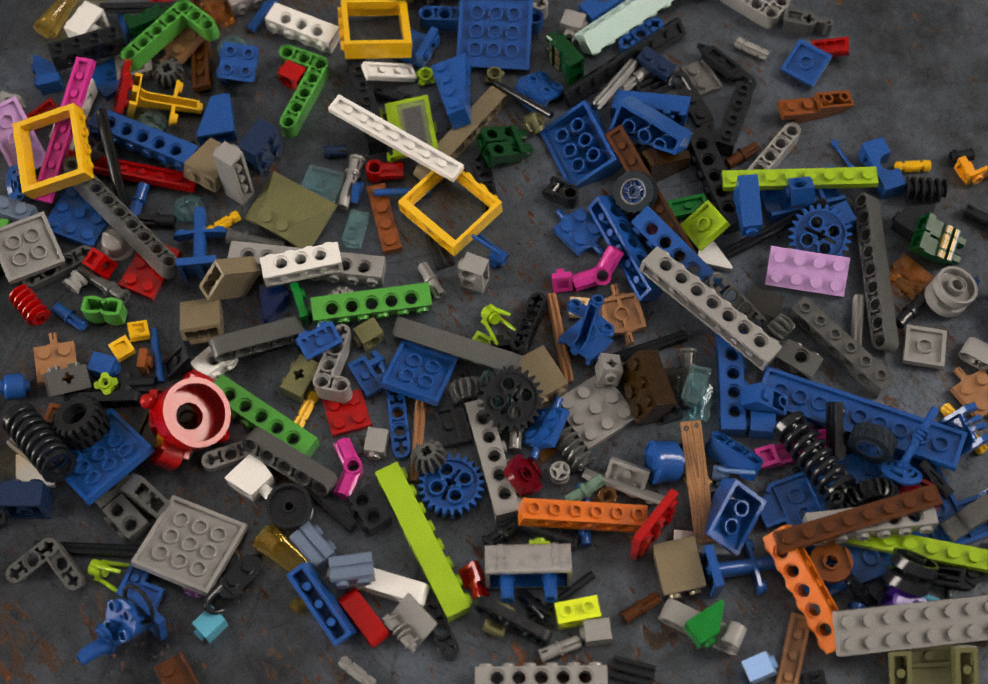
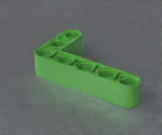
(166, 28)
(317, 72)

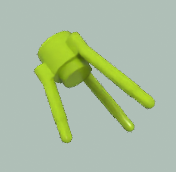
(491, 316)
(101, 569)

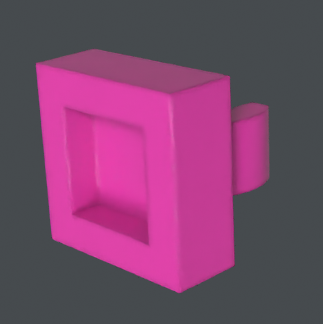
(562, 281)

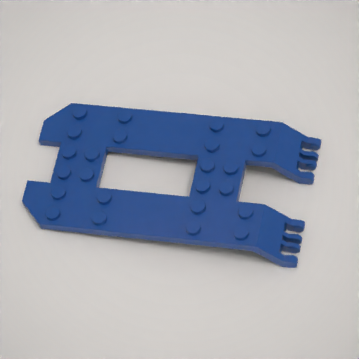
(794, 496)

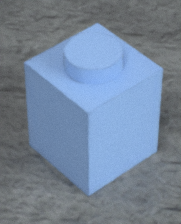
(760, 667)

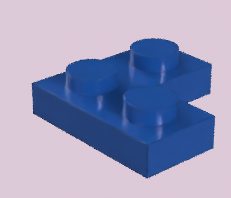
(140, 578)

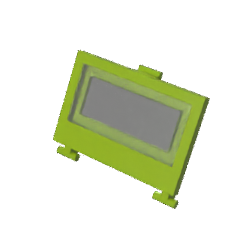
(413, 117)

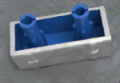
(528, 567)

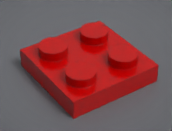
(348, 416)

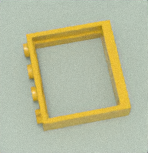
(374, 48)
(24, 152)
(453, 246)

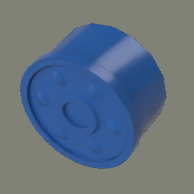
(664, 460)

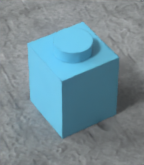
(209, 626)

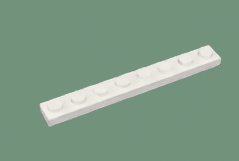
(396, 138)

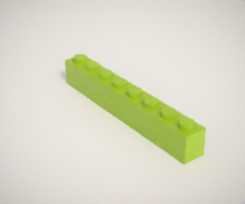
(423, 542)

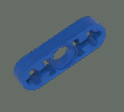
(643, 28)

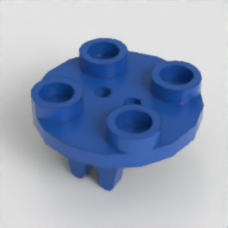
(122, 619)

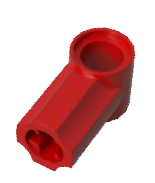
(385, 170)

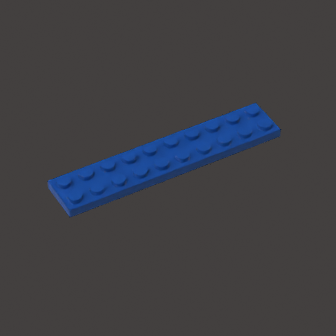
(940, 446)

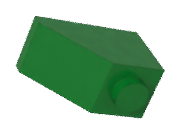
(705, 625)

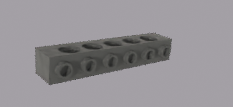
(841, 347)

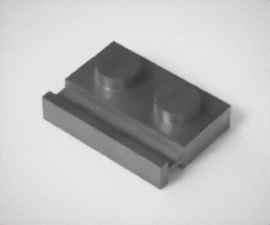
(702, 77)

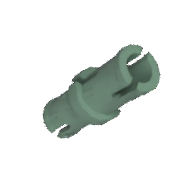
(586, 489)

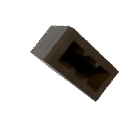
(664, 164)

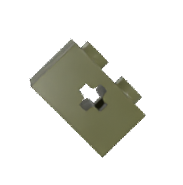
(299, 388)

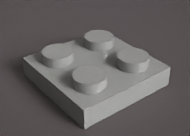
(924, 347)

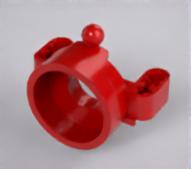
(213, 418)

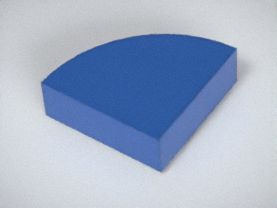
(357, 189)

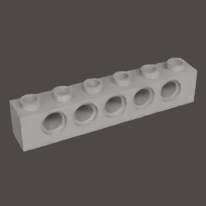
(502, 508)
(904, 526)
(551, 671)

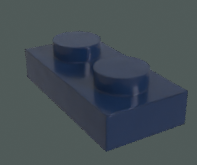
(655, 63)

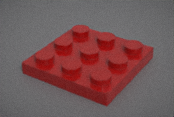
(653, 525)

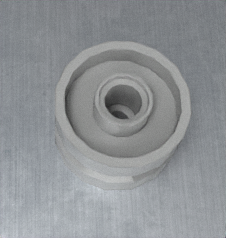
(951, 291)

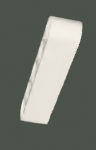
(393, 587)

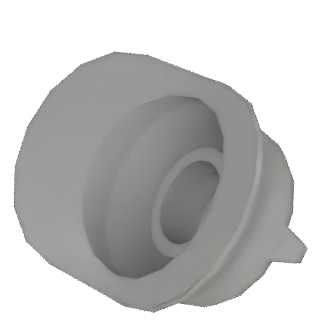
(114, 245)

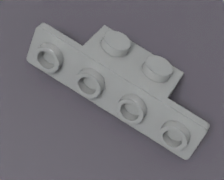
(628, 479)

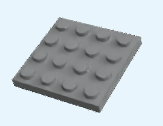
(189, 545)

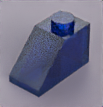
(273, 301)

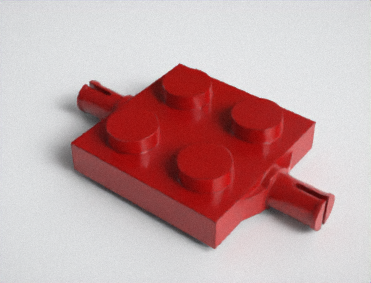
(124, 85)

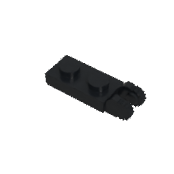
(834, 428)

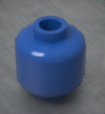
(14, 386)

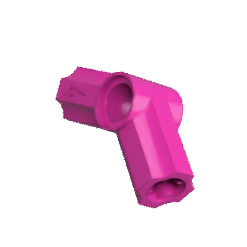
(608, 263)
(348, 479)

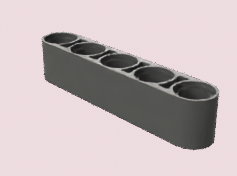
(256, 339)
(289, 462)

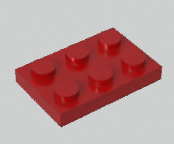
(143, 279)

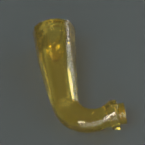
(52, 20)
(280, 549)

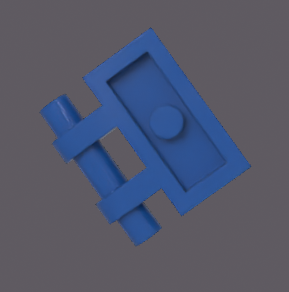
(366, 376)

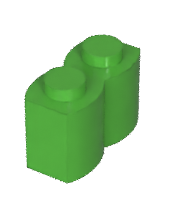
(104, 310)

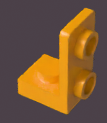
(967, 173)

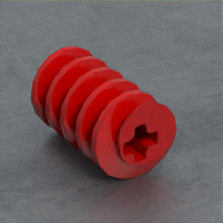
(29, 305)

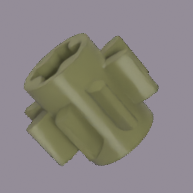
(534, 122)

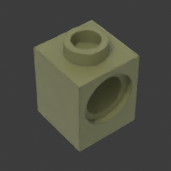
(368, 334)

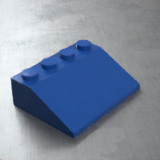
(581, 148)

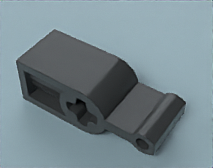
(805, 23)
(967, 519)

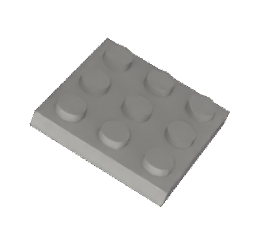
(28, 248)
(596, 411)

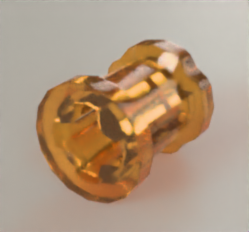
(607, 492)

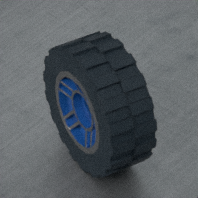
(625, 188)
(872, 442)

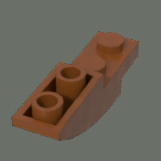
(816, 107)

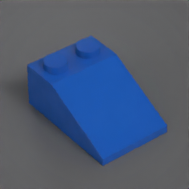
(733, 514)

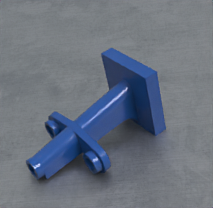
(200, 262)
(591, 333)
(717, 571)
(107, 644)

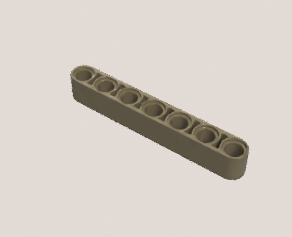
(457, 140)

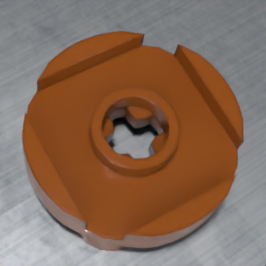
(837, 553)

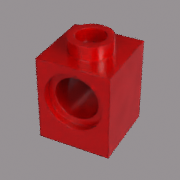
(291, 74)
(100, 263)

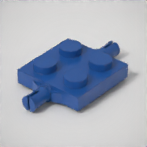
(578, 231)
(546, 428)

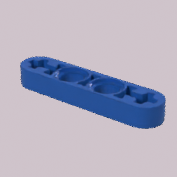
(395, 423)

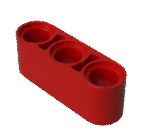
(363, 617)

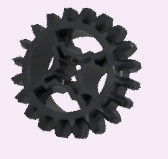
(869, 491)

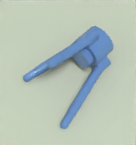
(721, 472)

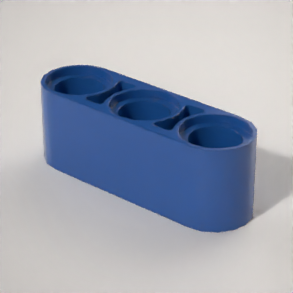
(733, 454)

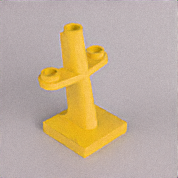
(146, 99)

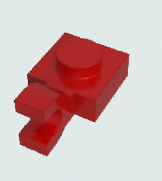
(472, 577)

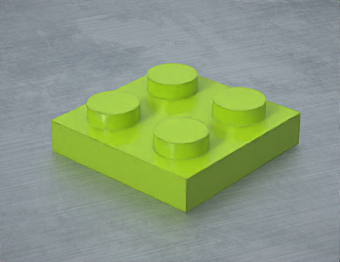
(704, 225)

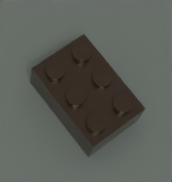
(647, 386)

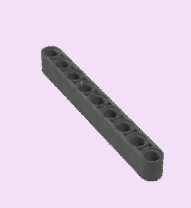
(125, 223)
(875, 273)

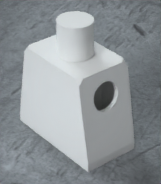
(251, 478)

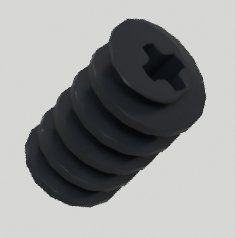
(926, 188)

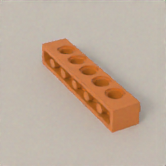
(581, 515)
(818, 591)

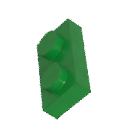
(685, 206)
(304, 310)

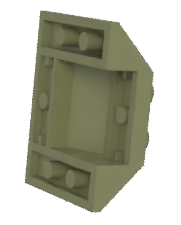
(290, 211)
(934, 665)

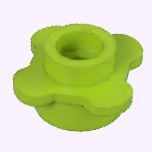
(425, 72)
(106, 389)

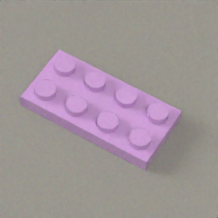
(11, 113)
(807, 271)

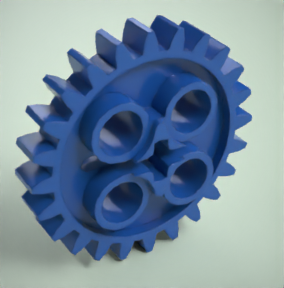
(827, 219)
(467, 492)

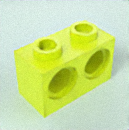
(573, 612)

